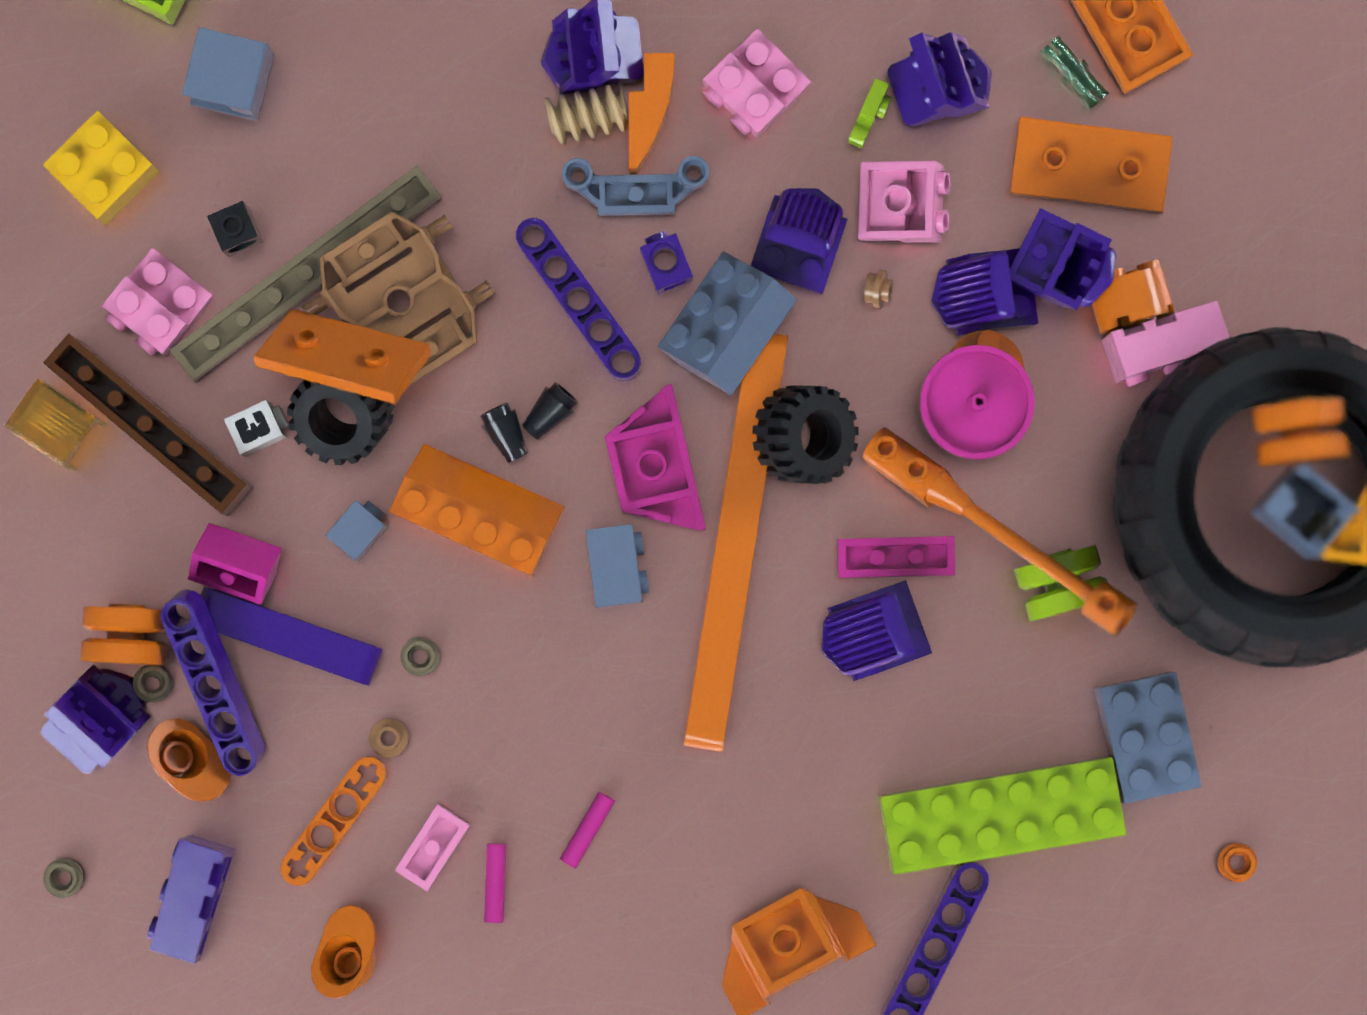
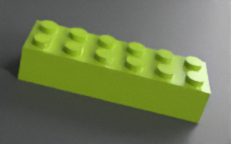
(1002, 815)

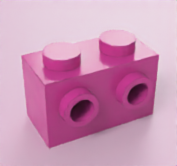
(234, 563)

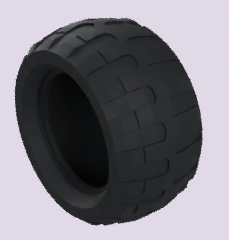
(1159, 513)

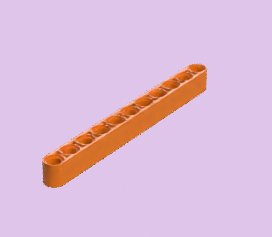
(732, 557)

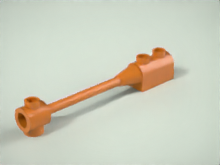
(934, 485)

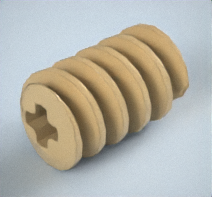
(587, 114)

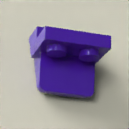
(592, 48)
(940, 79)
(800, 238)
(1064, 262)
(978, 294)
(874, 632)
(95, 718)

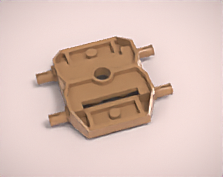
(418, 273)

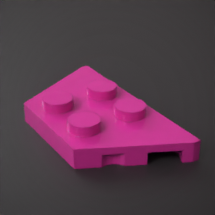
(654, 464)

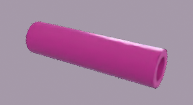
(587, 830)
(495, 883)

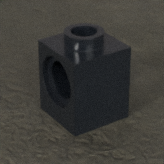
(235, 229)

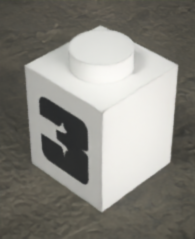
(257, 427)

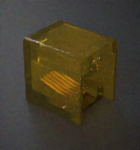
(52, 422)

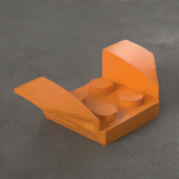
(787, 945)

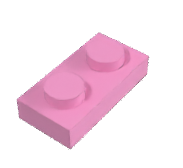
(432, 847)

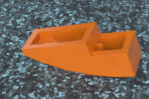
(649, 107)

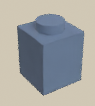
(358, 529)

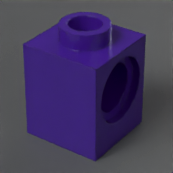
(666, 279)

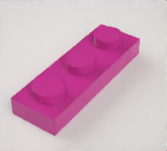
(896, 557)

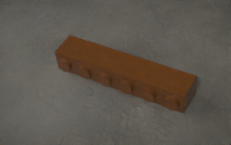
(147, 425)

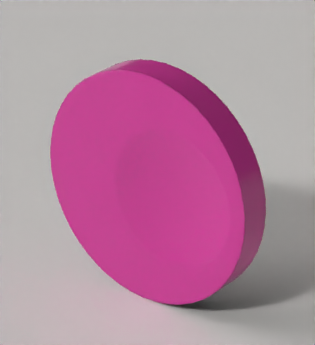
(977, 402)

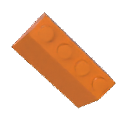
(477, 509)

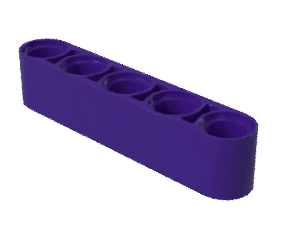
(574, 281)
(291, 637)
(215, 664)
(936, 928)

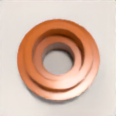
(1249, 862)

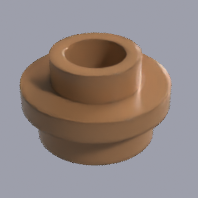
(878, 289)
(400, 733)

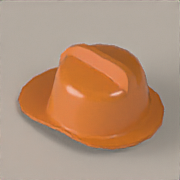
(187, 760)
(344, 953)

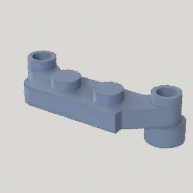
(635, 193)

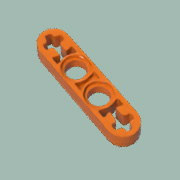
(331, 818)

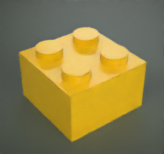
(101, 168)

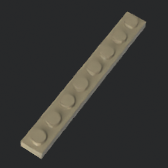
(294, 280)

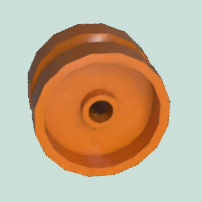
(1300, 433)
(125, 635)

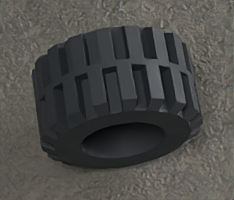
(830, 434)
(330, 436)

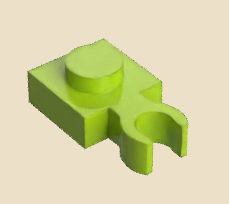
(874, 105)

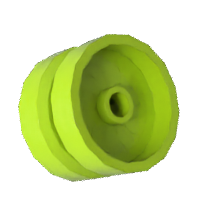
(1057, 597)

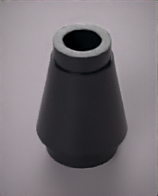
(550, 410)
(504, 431)

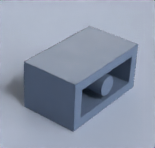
(615, 565)

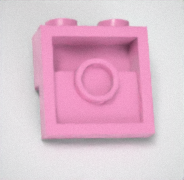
(755, 84)
(903, 201)
(156, 303)

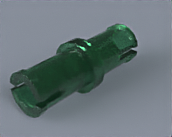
(1074, 72)

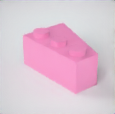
(1163, 343)

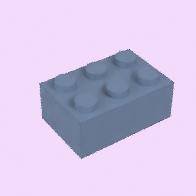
(727, 322)
(1148, 737)

